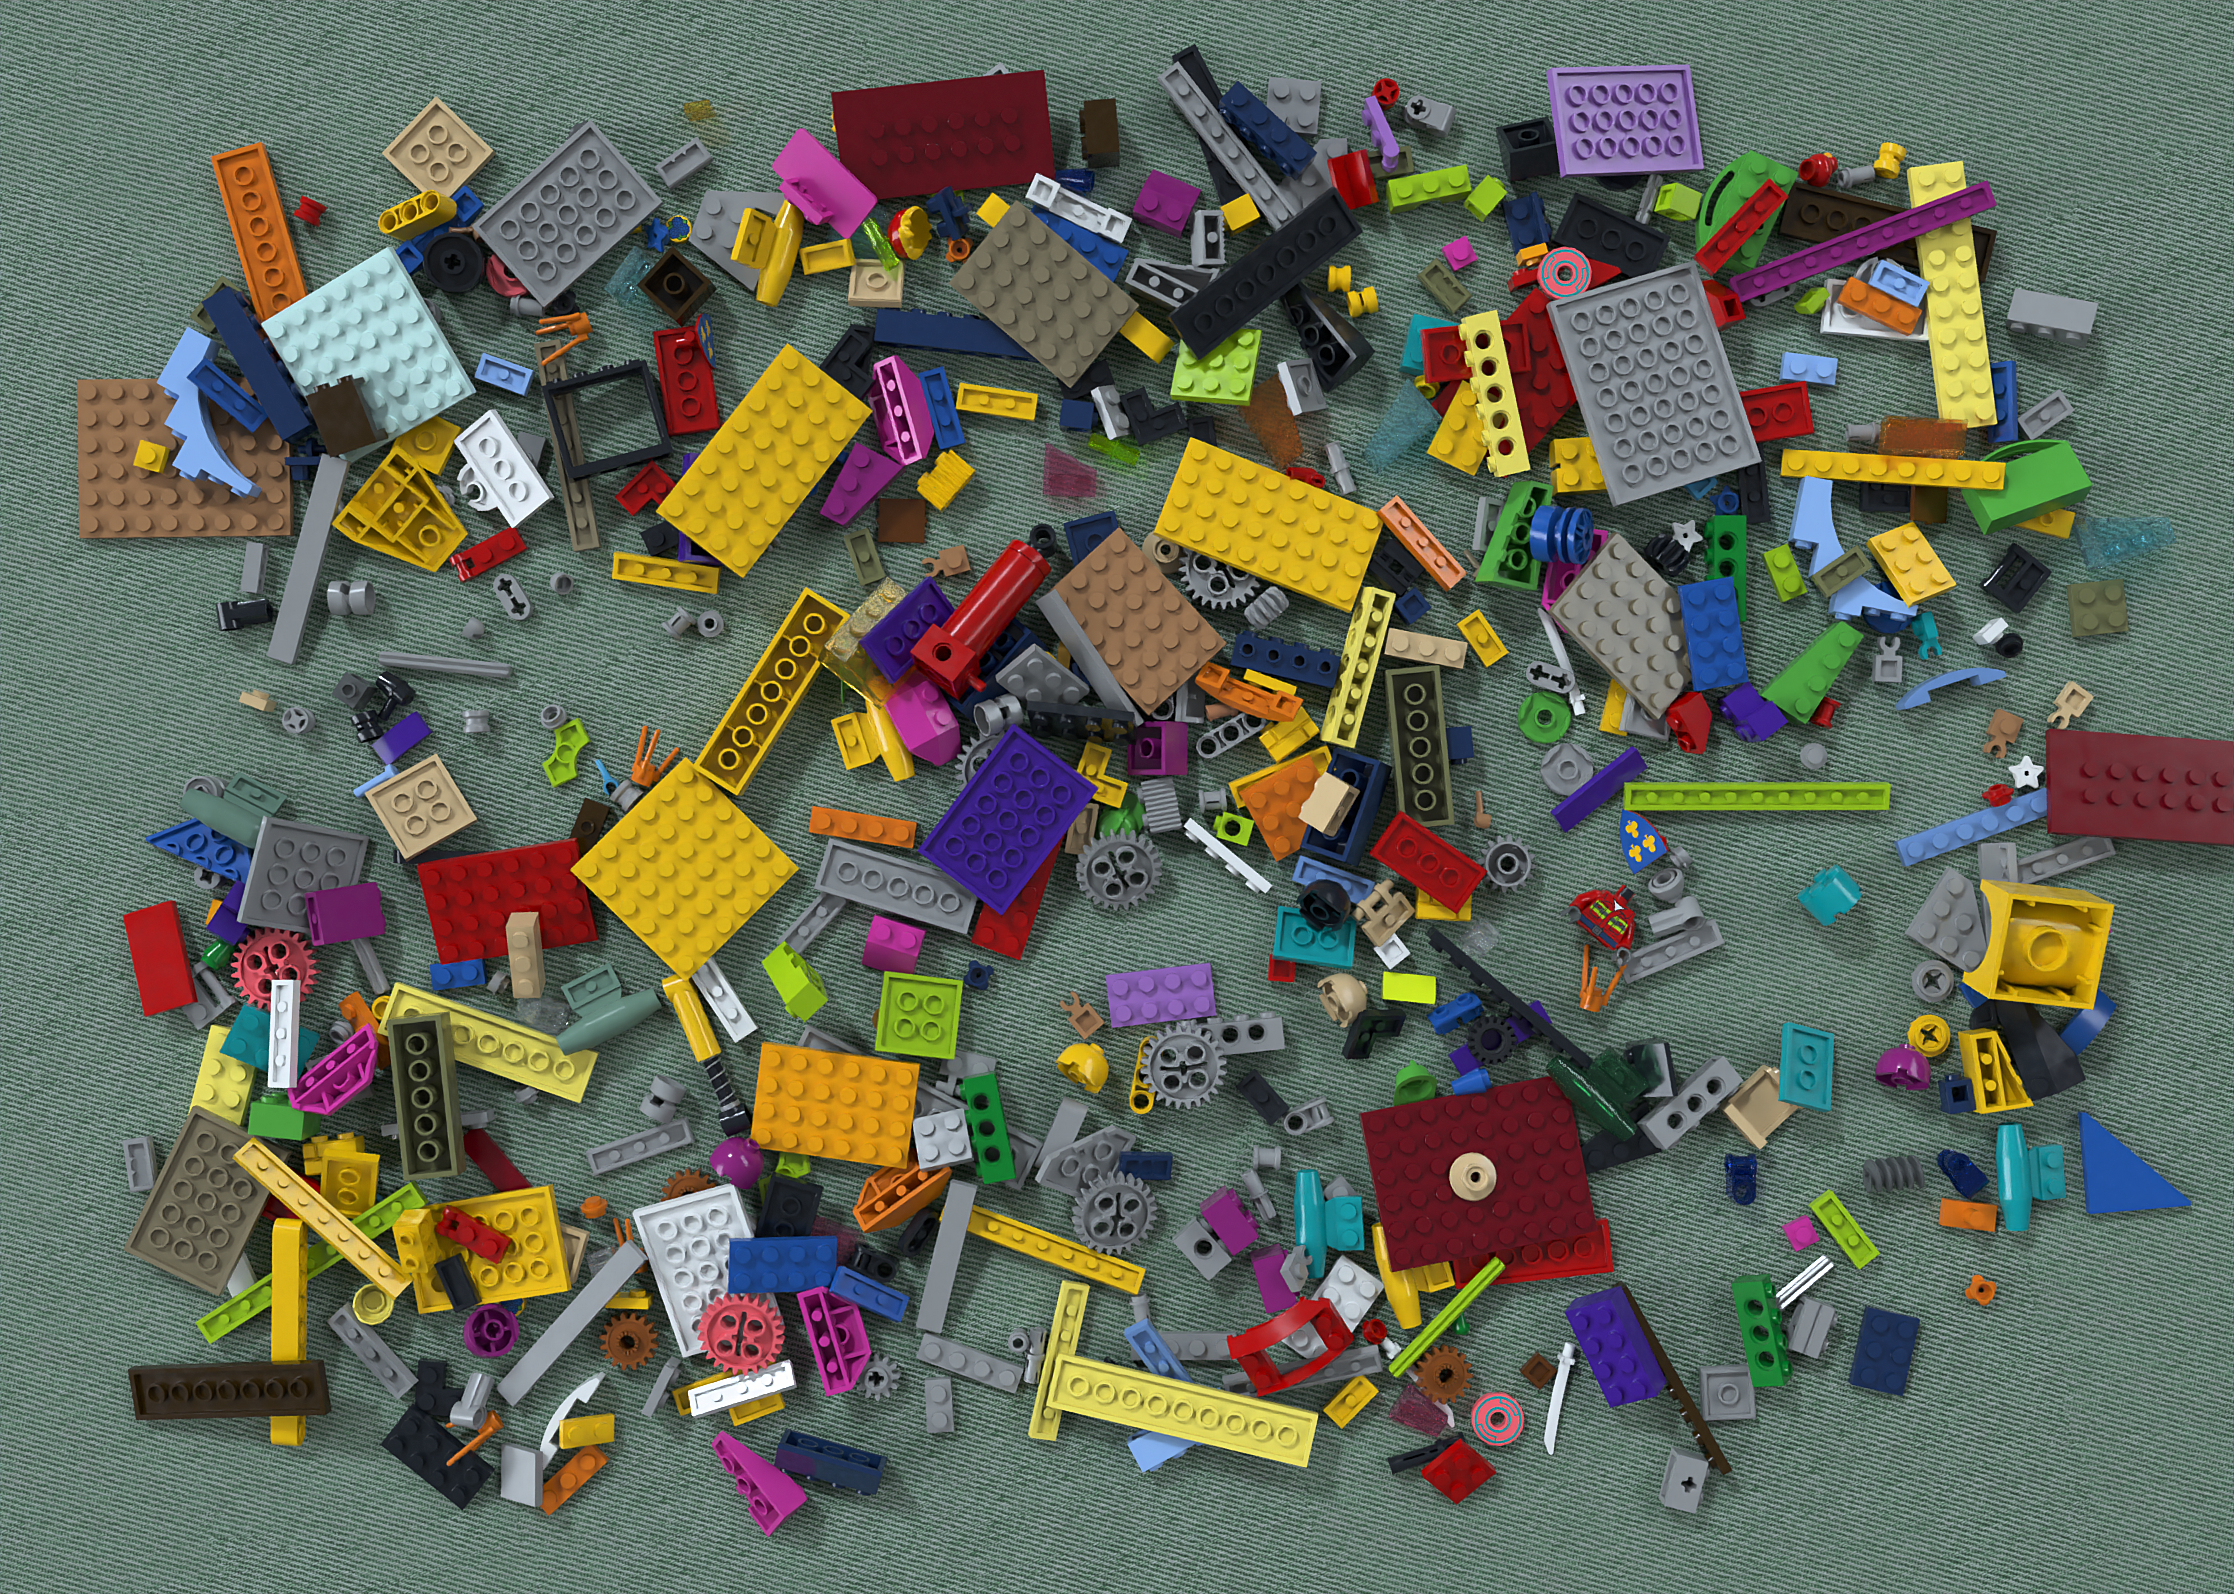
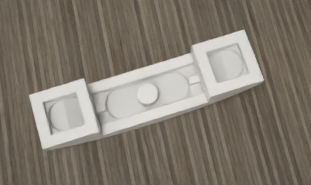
(1078, 210)
(584, 1392)

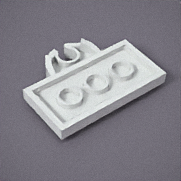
(1844, 321)
(500, 471)

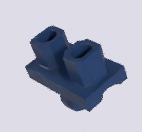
(953, 213)
(301, 465)

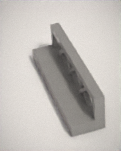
(1998, 863)

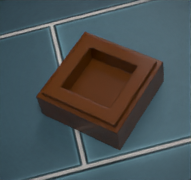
(1538, 1370)

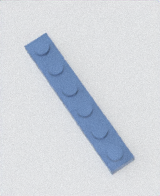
(1972, 827)

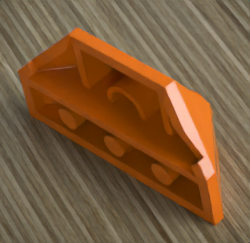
(897, 1194)

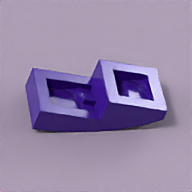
(402, 738)

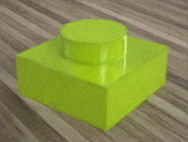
(1812, 301)

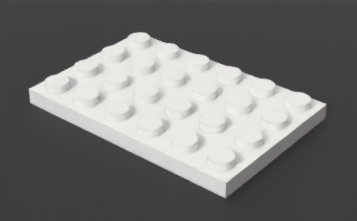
(689, 1256)

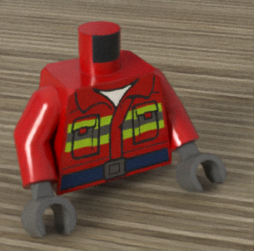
(1606, 919)

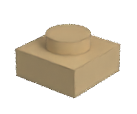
(258, 700)

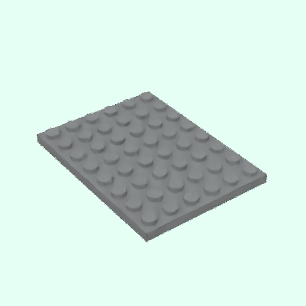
(1653, 383)

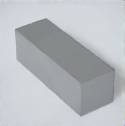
(254, 568)

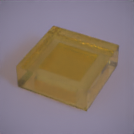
(699, 110)

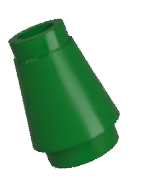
(218, 954)

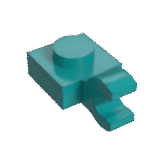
(1925, 629)

